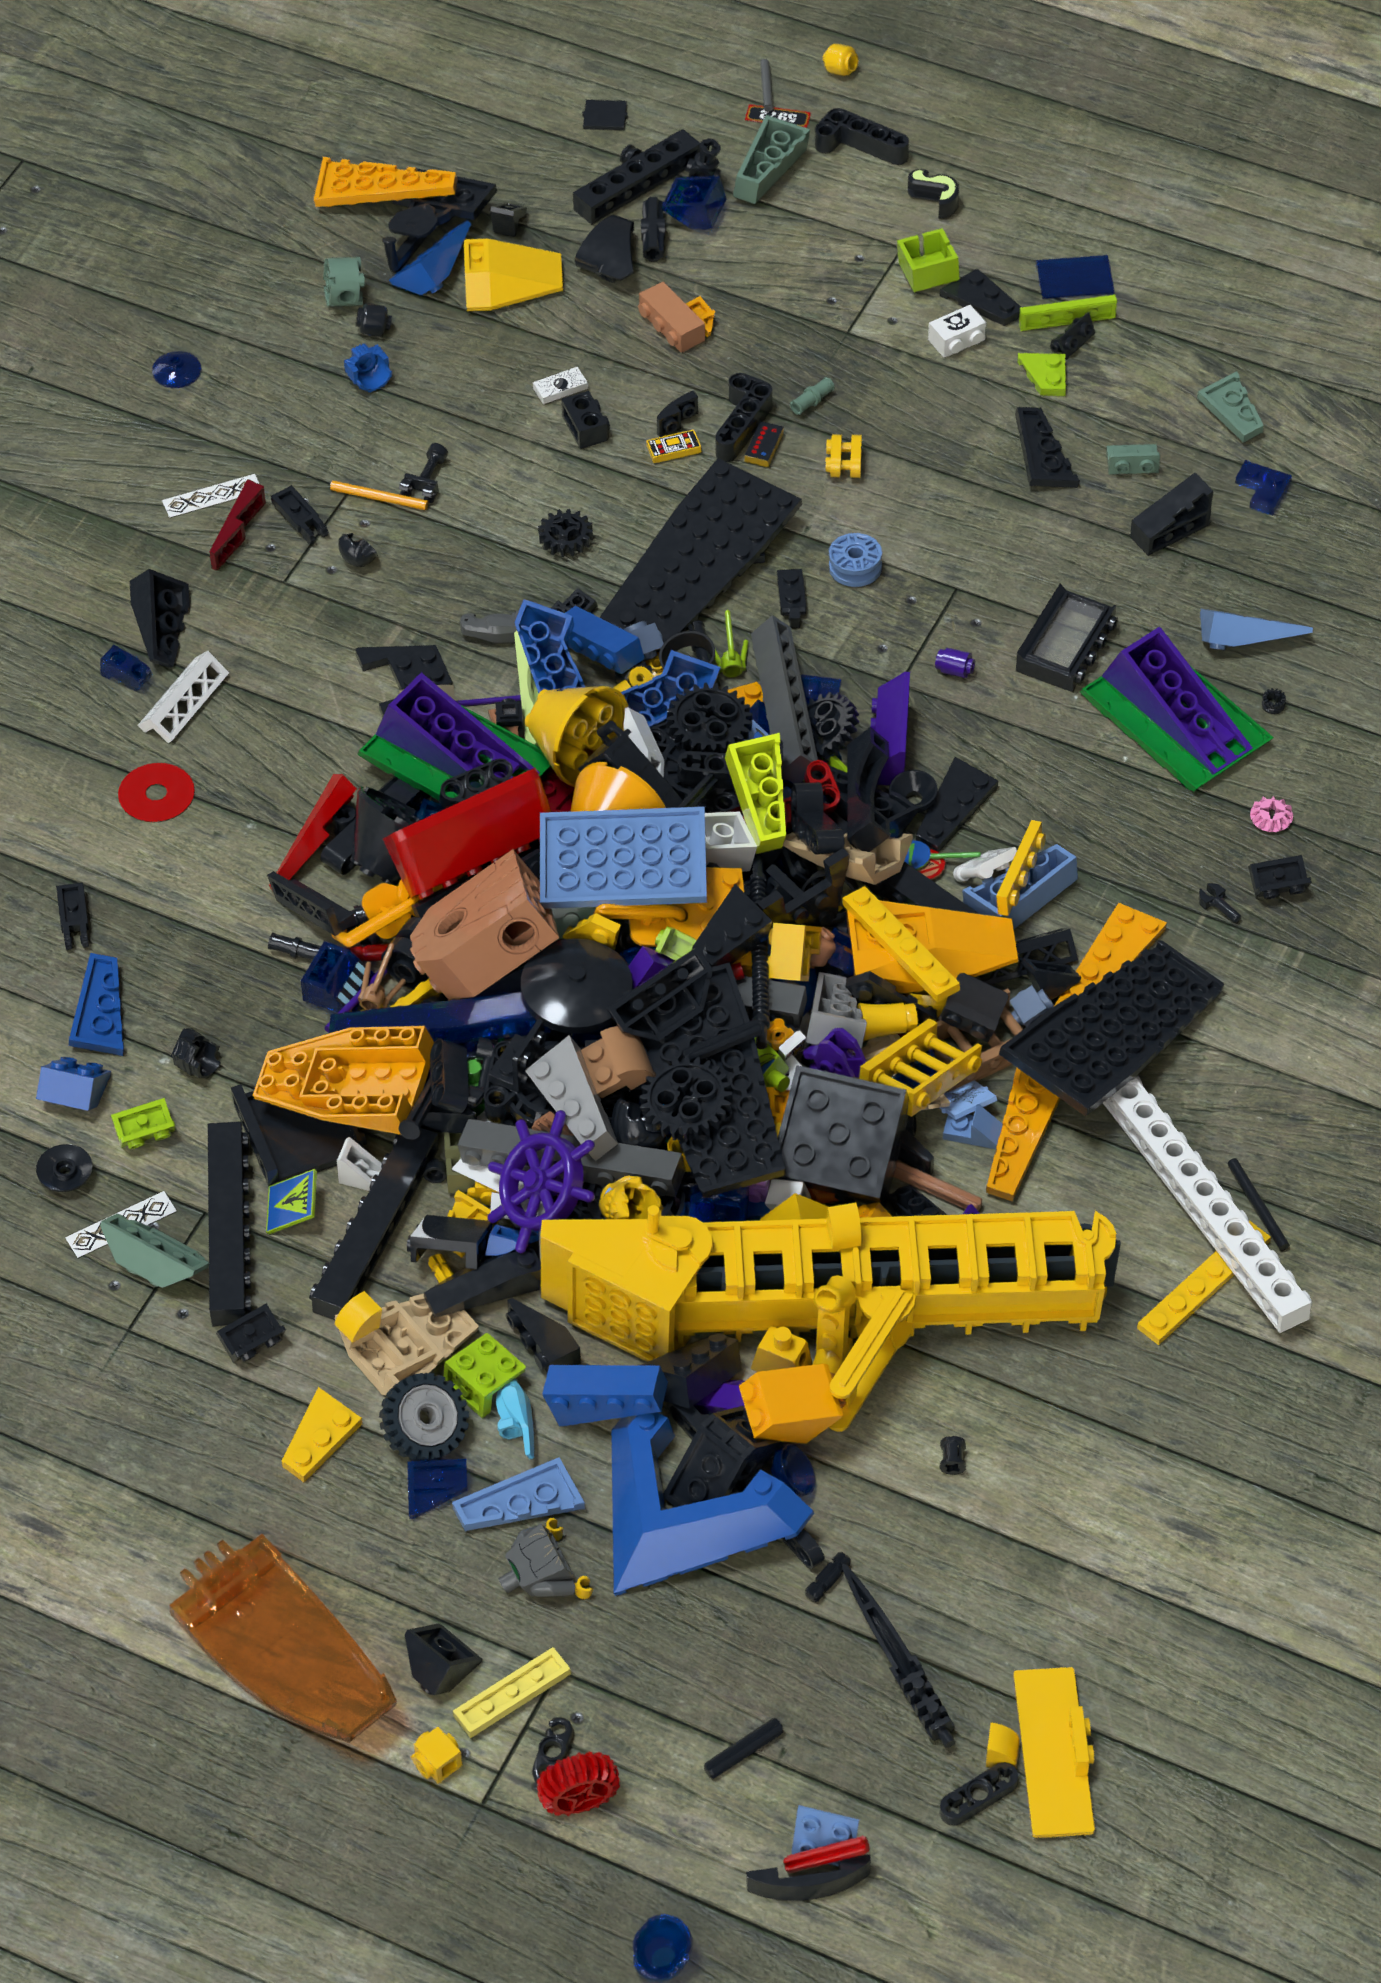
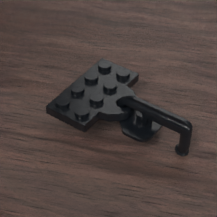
(427, 213)

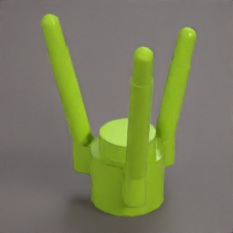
(731, 662)

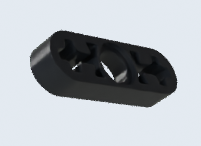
(973, 1806)

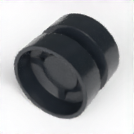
(401, 961)

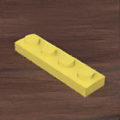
(511, 1692)

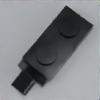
(791, 595)

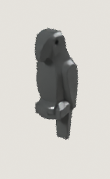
(492, 628)

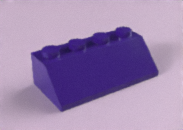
(892, 723)

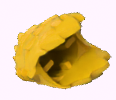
(628, 1199)

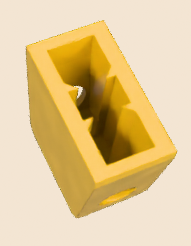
(781, 1350)

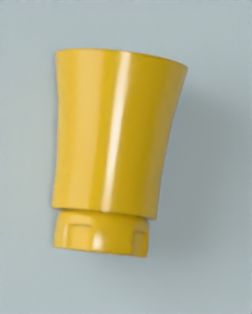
(888, 1019)

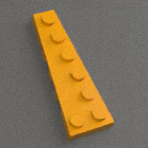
(1120, 940)
(1023, 1127)

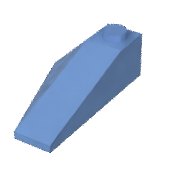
(1234, 630)

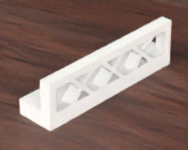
(175, 693)

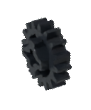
(565, 532)

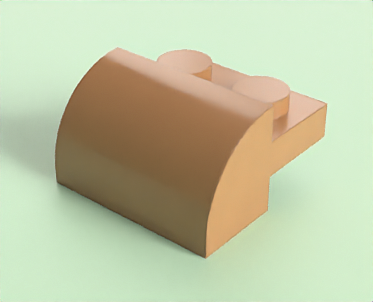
(616, 1062)

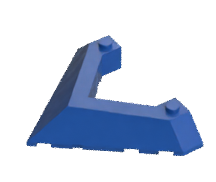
(545, 640)
(663, 1542)

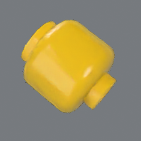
(840, 59)

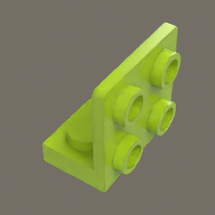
(482, 1371)

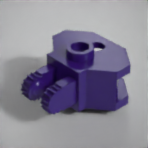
(836, 1054)

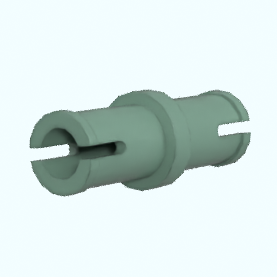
(812, 395)

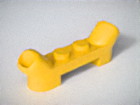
(833, 1322)

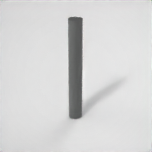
(766, 85)

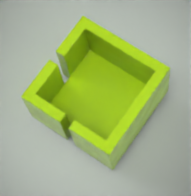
(936, 266)

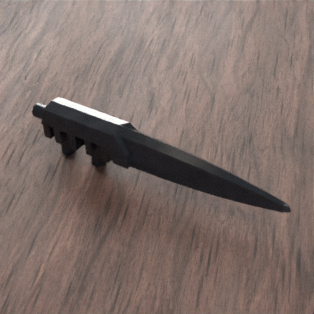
(905, 1667)

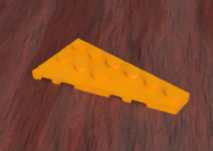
(376, 182)

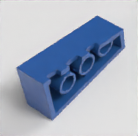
(603, 1392)

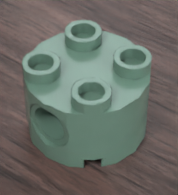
(343, 281)

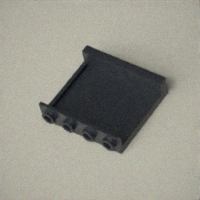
(290, 1141)

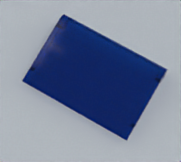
(1075, 276)

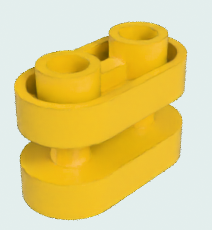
(834, 463)

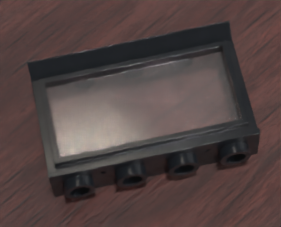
(1065, 639)

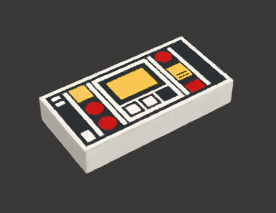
(792, 1046)

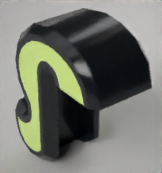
(935, 188)

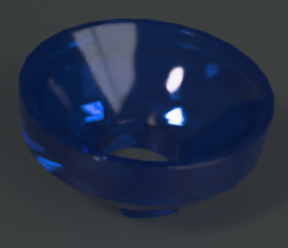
(794, 1469)

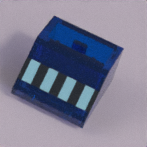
(333, 977)

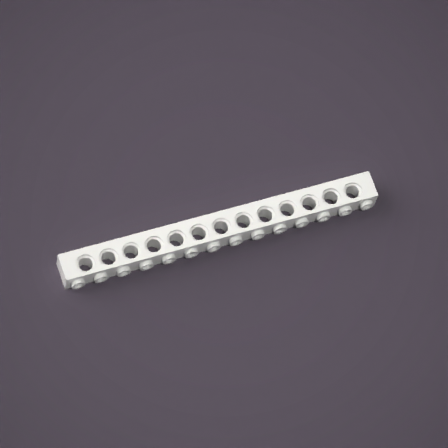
(1210, 1206)

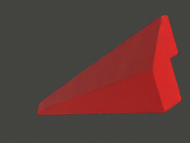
(313, 833)

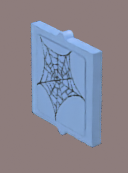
(966, 1097)

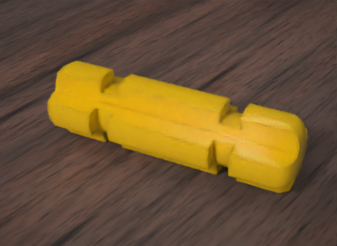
(438, 1265)

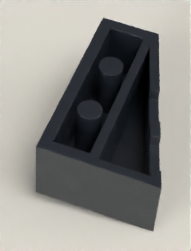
(1173, 516)
(698, 1368)

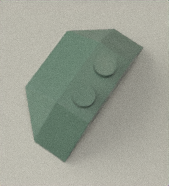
(150, 1252)

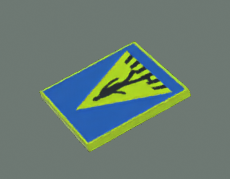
(291, 1201)

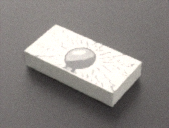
(560, 385)

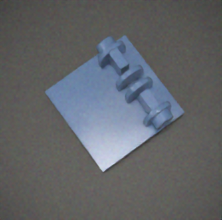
(821, 1828)

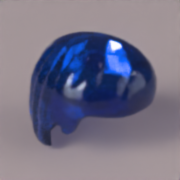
(662, 1948)

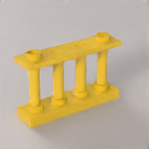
(913, 1047)

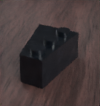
(733, 929)

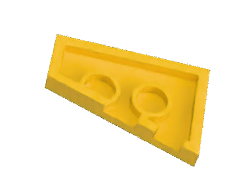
(319, 1435)

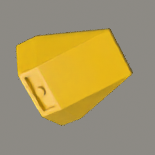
(508, 273)

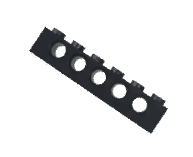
(635, 177)

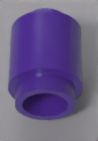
(955, 662)

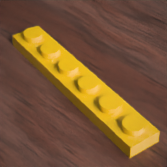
(901, 944)
(1188, 1296)

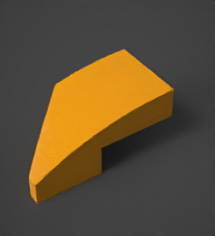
(704, 312)

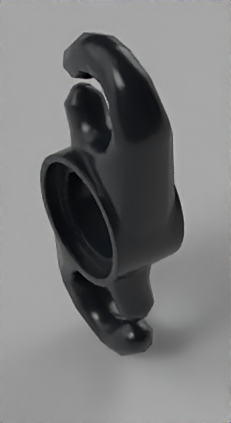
(560, 1740)

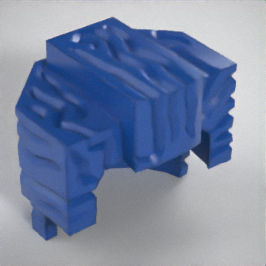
(368, 367)

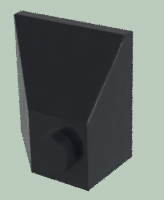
(438, 1658)

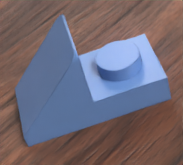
(977, 1129)

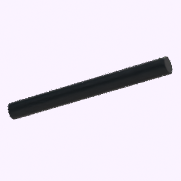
(1258, 1204)

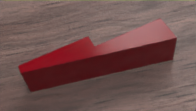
(232, 532)

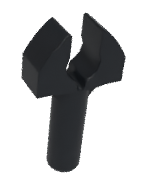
(1217, 901)

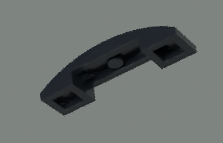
(810, 1886)

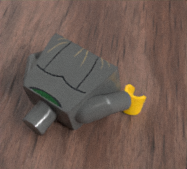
(541, 1565)

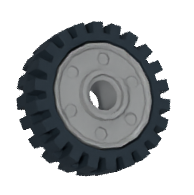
(403, 1422)

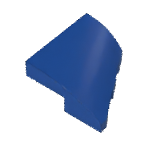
(503, 1240)

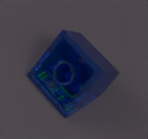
(695, 201)

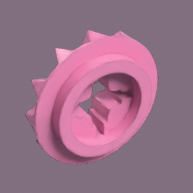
(1261, 818)

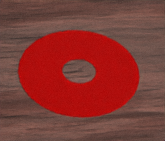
(134, 786)

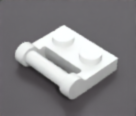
(985, 864)

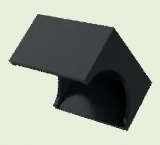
(843, 1134)

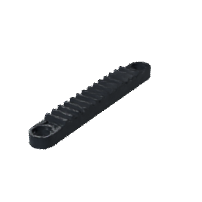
(802, 1545)

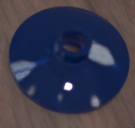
(176, 369)

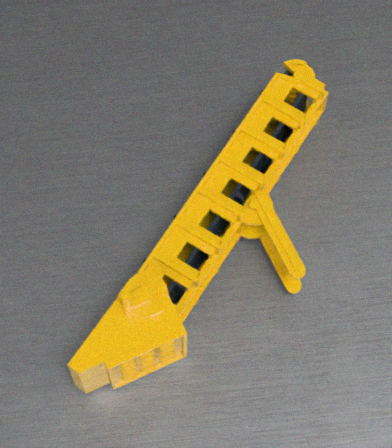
(674, 1276)

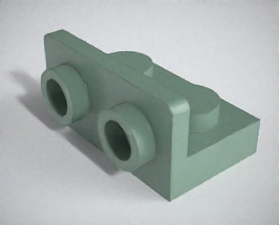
(1132, 459)

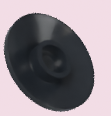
(60, 1160)

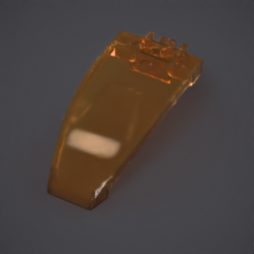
(281, 1641)

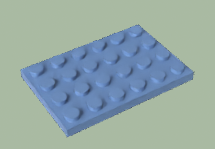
(623, 857)

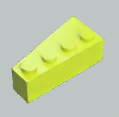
(759, 788)

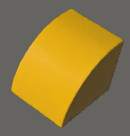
(844, 1226)
(359, 1317)
(1002, 1746)

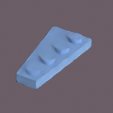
(526, 1496)

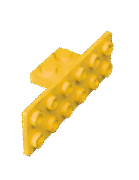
(1054, 1752)

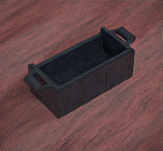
(623, 752)

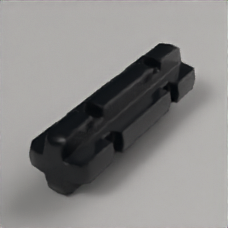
(827, 1577)

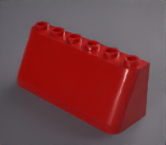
(469, 834)

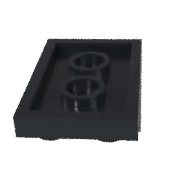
(719, 1458)

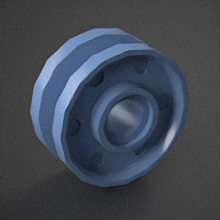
(855, 559)

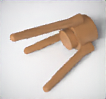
(374, 995)

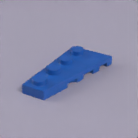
(97, 1016)

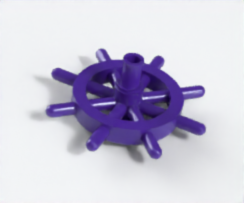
(541, 1180)

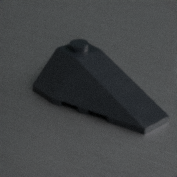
(159, 610)
(492, 1281)

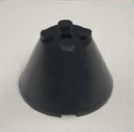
(375, 819)

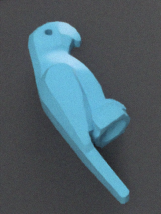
(515, 1415)

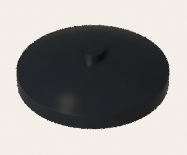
(574, 985)

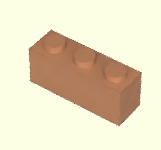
(671, 317)

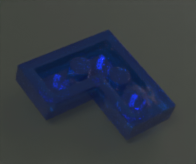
(1267, 482)

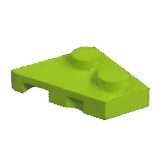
(1045, 371)

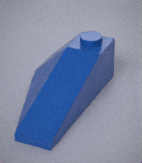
(432, 265)

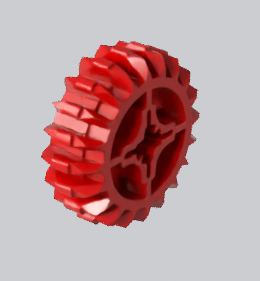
(578, 1783)

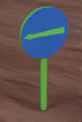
(919, 855)

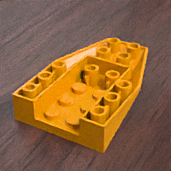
(955, 938)
(350, 1075)

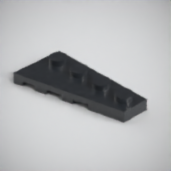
(957, 800)

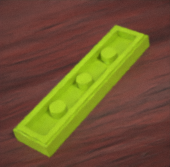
(1065, 312)

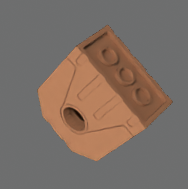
(483, 929)

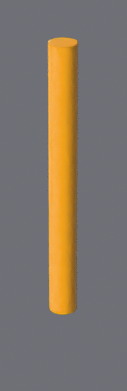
(379, 495)

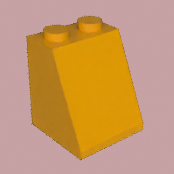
(790, 1403)

